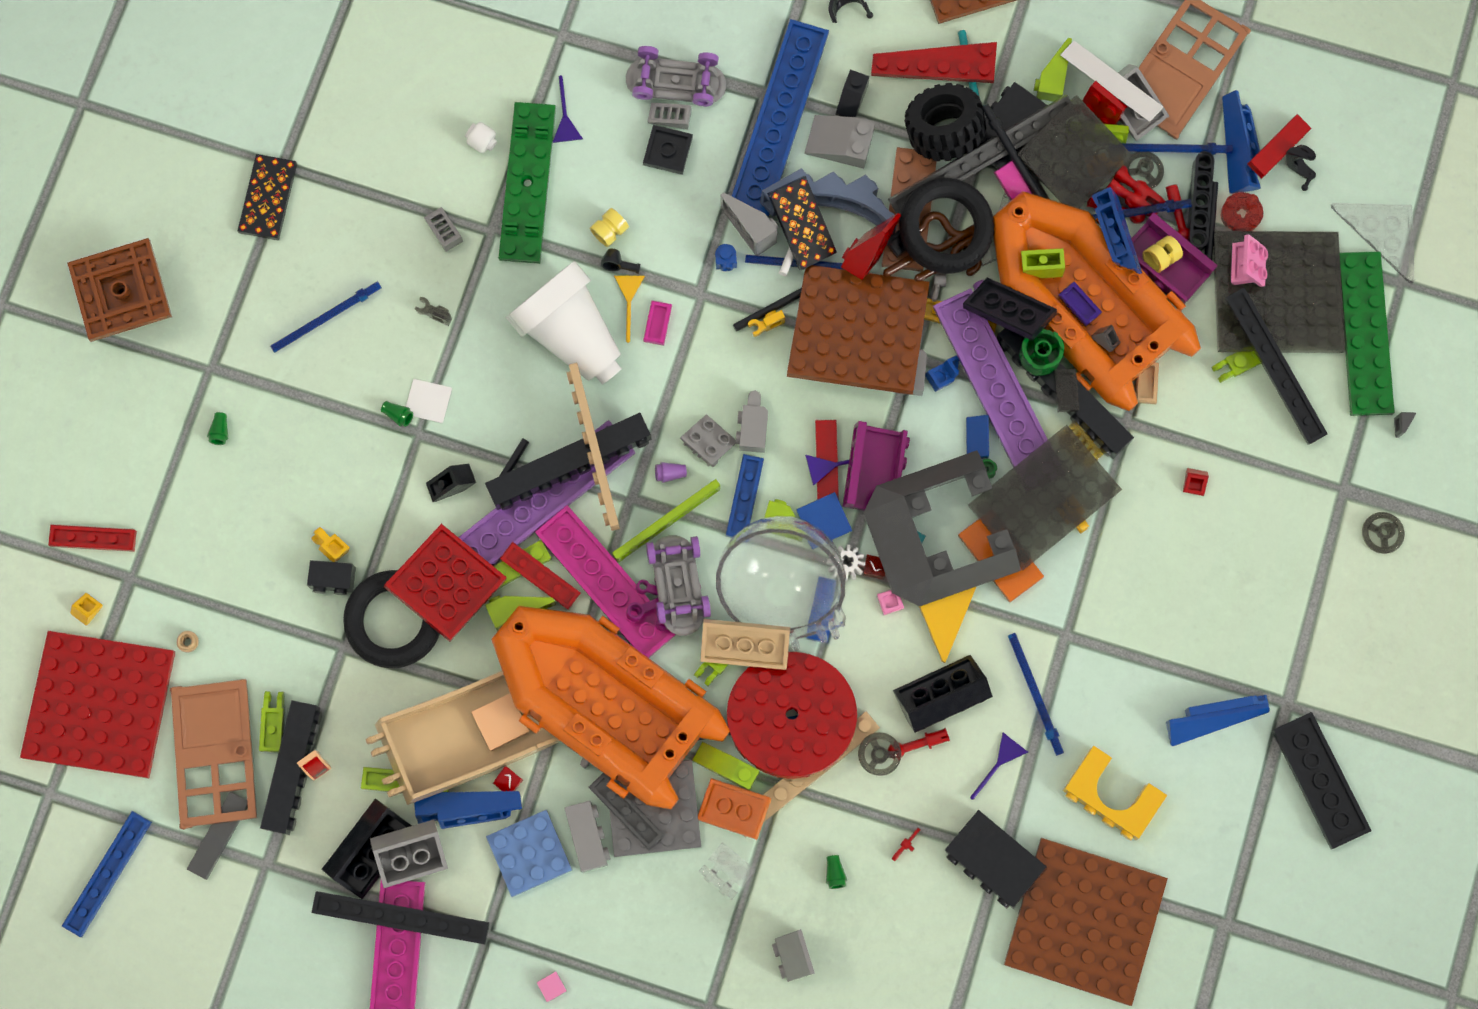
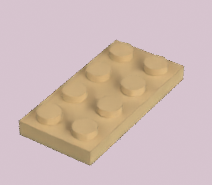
(745, 644)

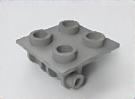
(708, 440)

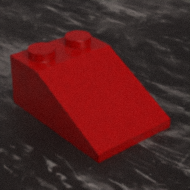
(868, 249)

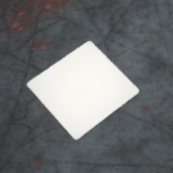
(428, 400)

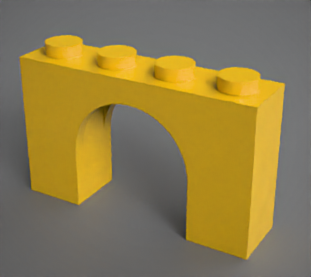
(1083, 788)

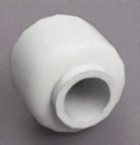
(481, 137)

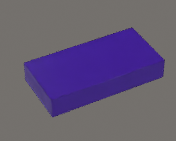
(1079, 304)

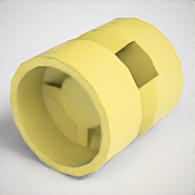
(609, 227)
(1163, 253)

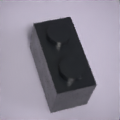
(331, 577)

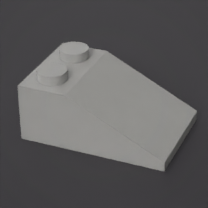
(1137, 124)
(840, 139)
(753, 225)
(793, 955)

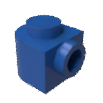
(726, 257)

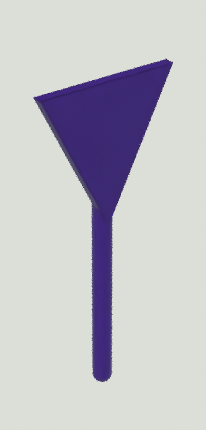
(566, 129)
(819, 467)
(1008, 751)

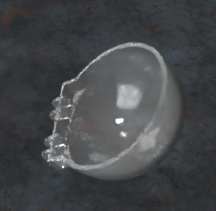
(784, 576)

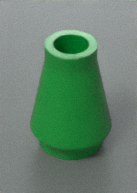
(399, 414)
(218, 430)
(835, 873)

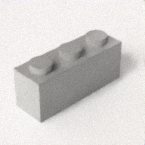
(587, 836)

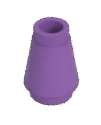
(669, 471)

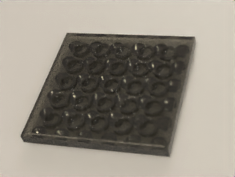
(1299, 296)

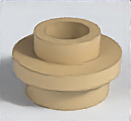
(181, 641)

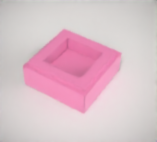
(889, 602)
(551, 986)

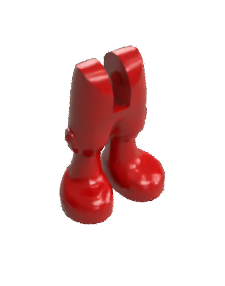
(1141, 194)

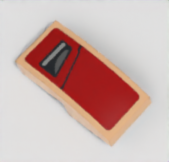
(314, 765)

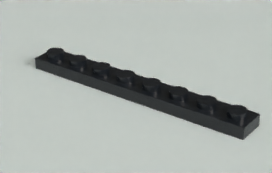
(1276, 366)
(400, 917)

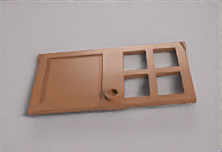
(1179, 78)
(212, 730)

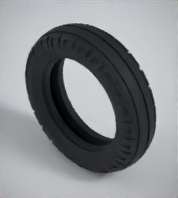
(976, 205)
(363, 646)

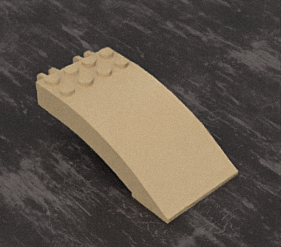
(441, 745)

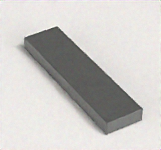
(627, 813)
(216, 839)

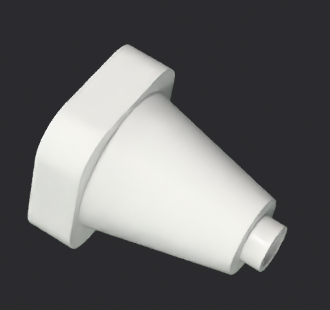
(569, 324)

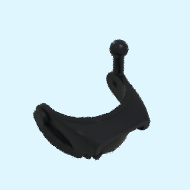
(835, 5)
(1295, 162)

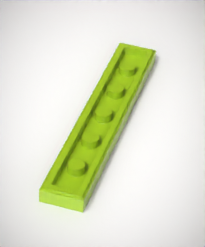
(666, 521)

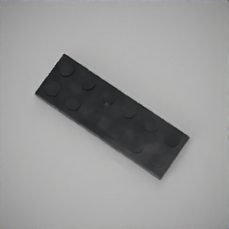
(1321, 780)

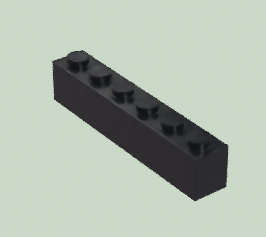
(287, 775)

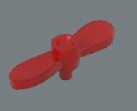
(906, 844)

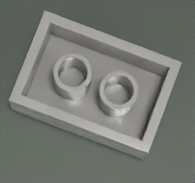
(408, 853)

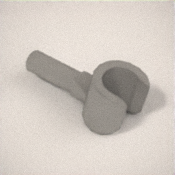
(939, 281)

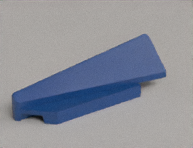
(1242, 135)
(1115, 230)
(1215, 716)
(467, 808)

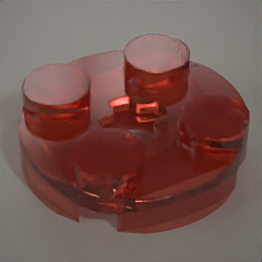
(1245, 201)

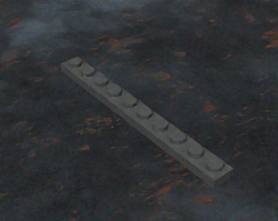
(986, 152)

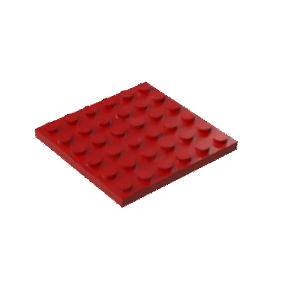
(98, 704)

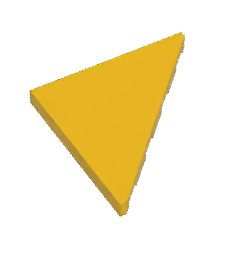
(945, 619)

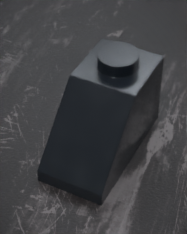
(852, 94)
(450, 482)

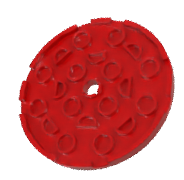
(797, 745)

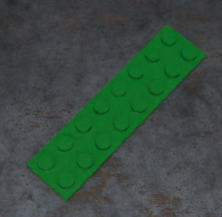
(1366, 334)

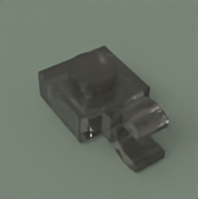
(436, 313)

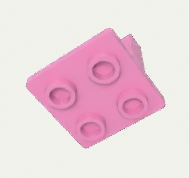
(1249, 262)

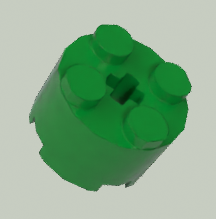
(1039, 363)

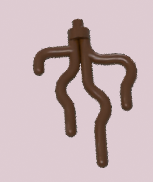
(960, 238)

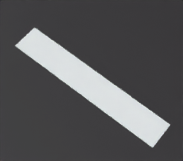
(1112, 81)

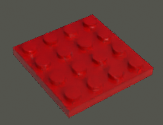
(445, 582)

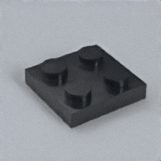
(667, 149)

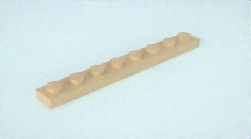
(594, 456)
(788, 789)

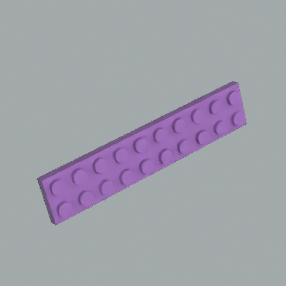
(991, 378)
(501, 527)

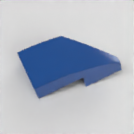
(943, 374)

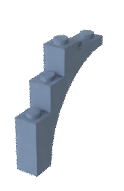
(831, 191)

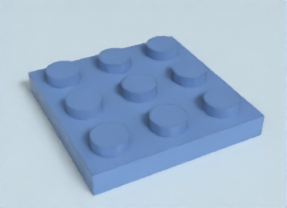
(529, 853)

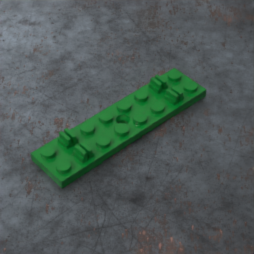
(528, 160)

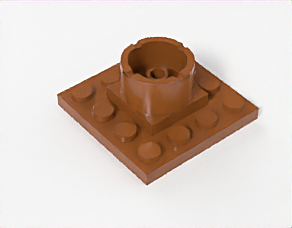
(119, 289)

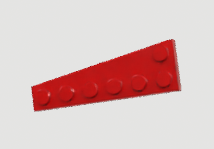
(948, 63)

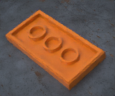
(1012, 585)

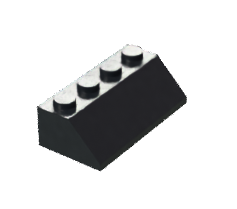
(943, 693)
(354, 860)

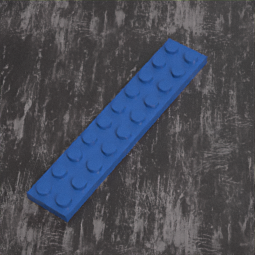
(780, 112)

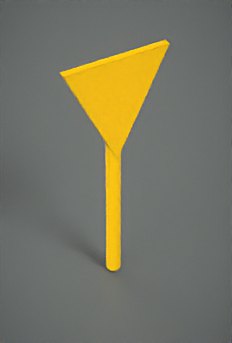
(629, 287)

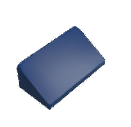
(978, 435)

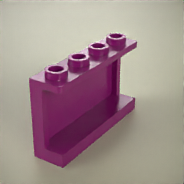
(1184, 275)
(873, 460)

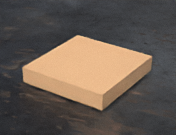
(499, 722)

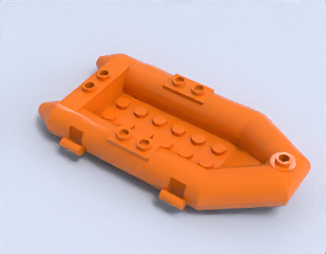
(1128, 300)
(604, 699)

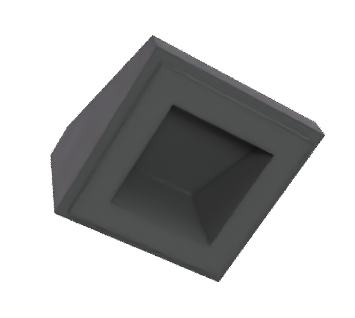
(1106, 338)
(1402, 422)

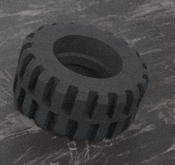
(940, 104)

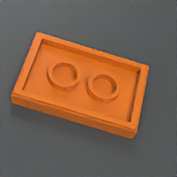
(734, 808)

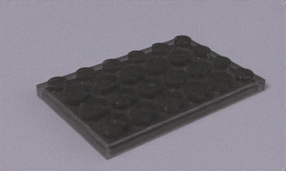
(1046, 496)

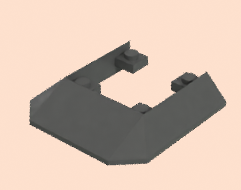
(899, 546)

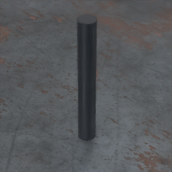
(515, 456)

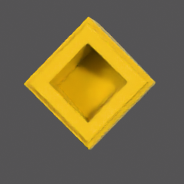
(85, 608)

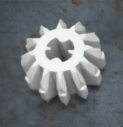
(855, 564)

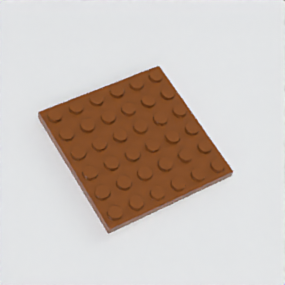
(858, 330)
(1086, 922)

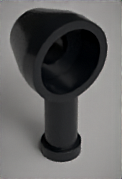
(612, 262)

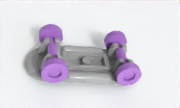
(676, 79)
(677, 584)

